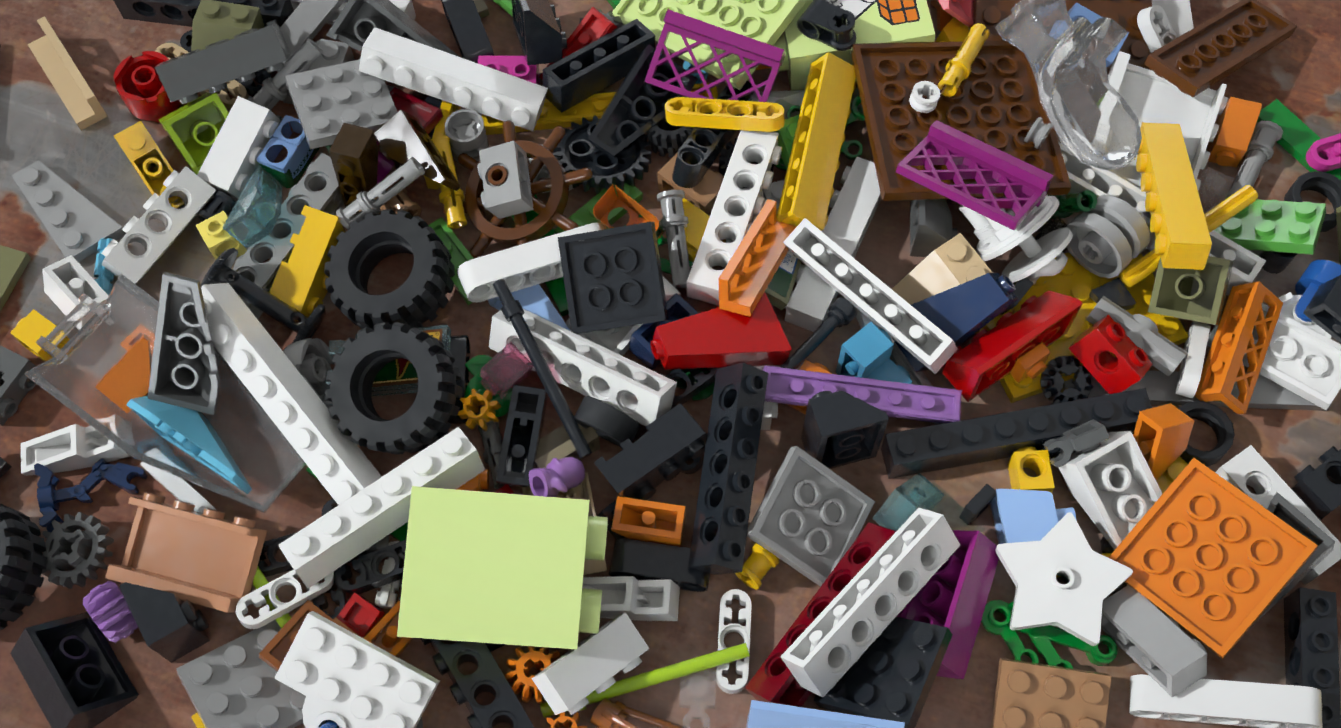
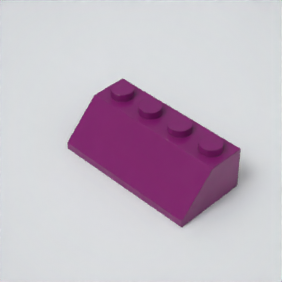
(957, 598)

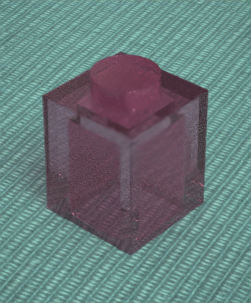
(505, 370)

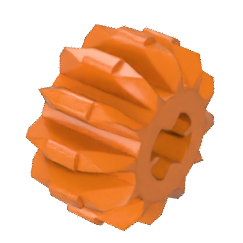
(521, 667)

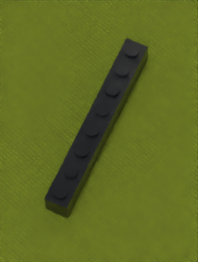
(1004, 433)

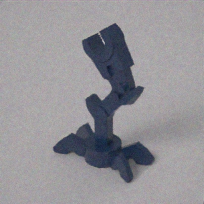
(50, 498)

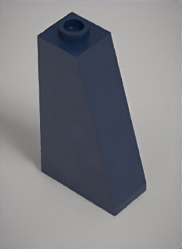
(965, 309)

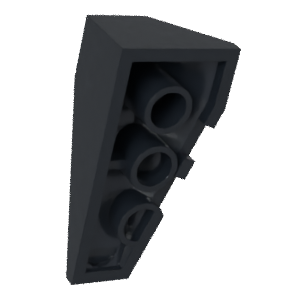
(636, 105)

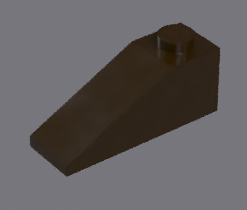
(406, 138)

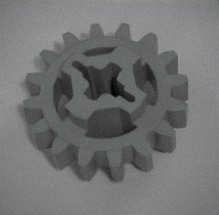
(72, 548)

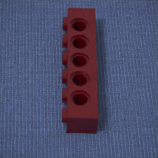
(774, 680)

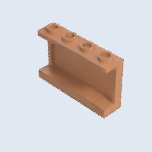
(190, 553)

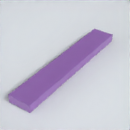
(894, 398)

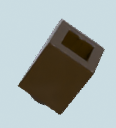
(354, 161)

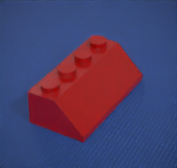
(996, 351)

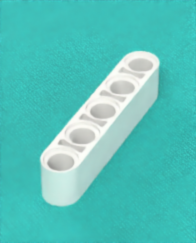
(518, 266)
(1229, 703)

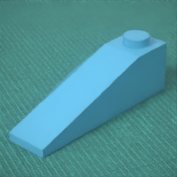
(192, 434)

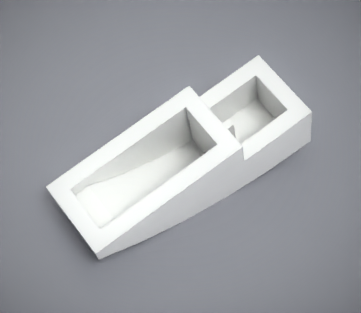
(68, 450)
(637, 598)

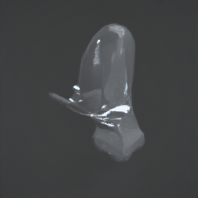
(1074, 80)

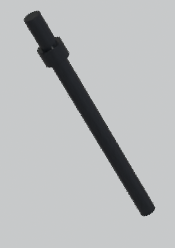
(514, 312)

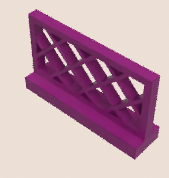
(715, 38)
(978, 162)

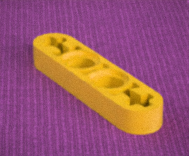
(756, 115)

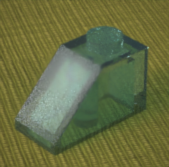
(905, 500)

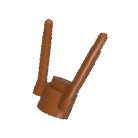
(614, 716)

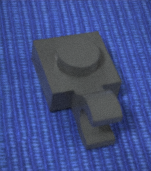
(1081, 438)

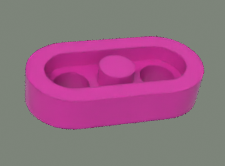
(1325, 154)

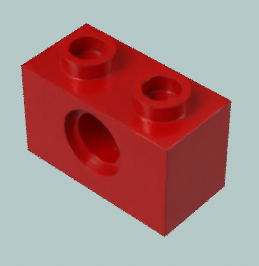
(1112, 372)

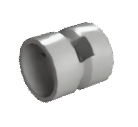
(466, 133)

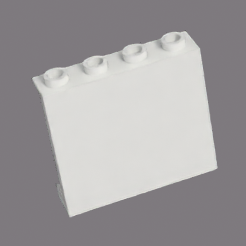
(1162, 102)

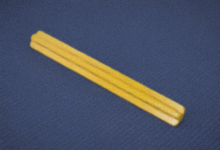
(1214, 218)

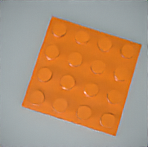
(1211, 557)

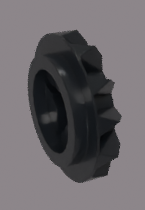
(1052, 380)

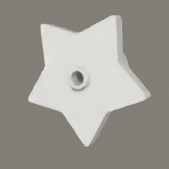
(1042, 599)

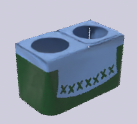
(298, 158)

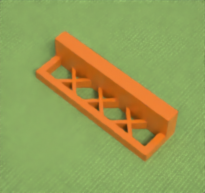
(754, 262)
(1233, 340)

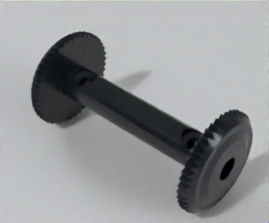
(220, 273)

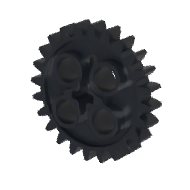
(578, 153)

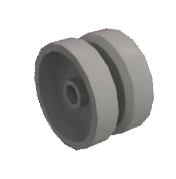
(1108, 236)

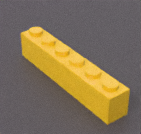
(817, 142)
(1172, 198)

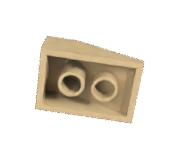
(942, 270)

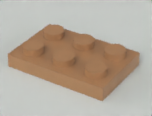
(1049, 696)

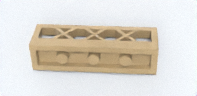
(66, 78)

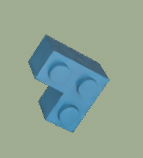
(869, 355)

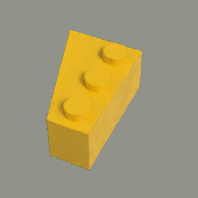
(303, 278)

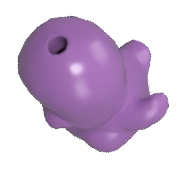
(556, 477)

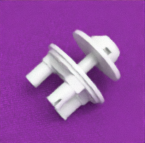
(1036, 256)

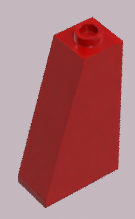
(722, 339)

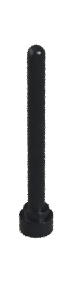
(839, 314)

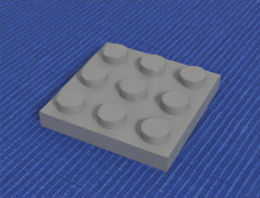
(338, 96)
(809, 516)
(240, 689)

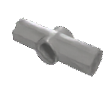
(1144, 334)

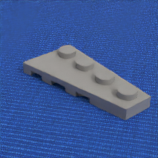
(65, 213)

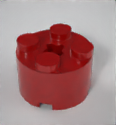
(142, 88)

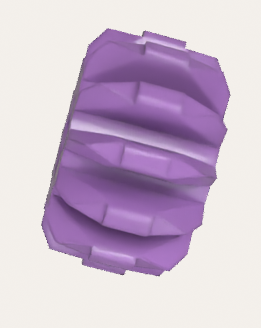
(110, 611)

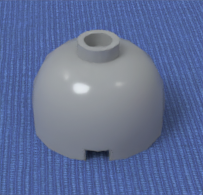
(312, 361)

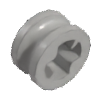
(1038, 132)

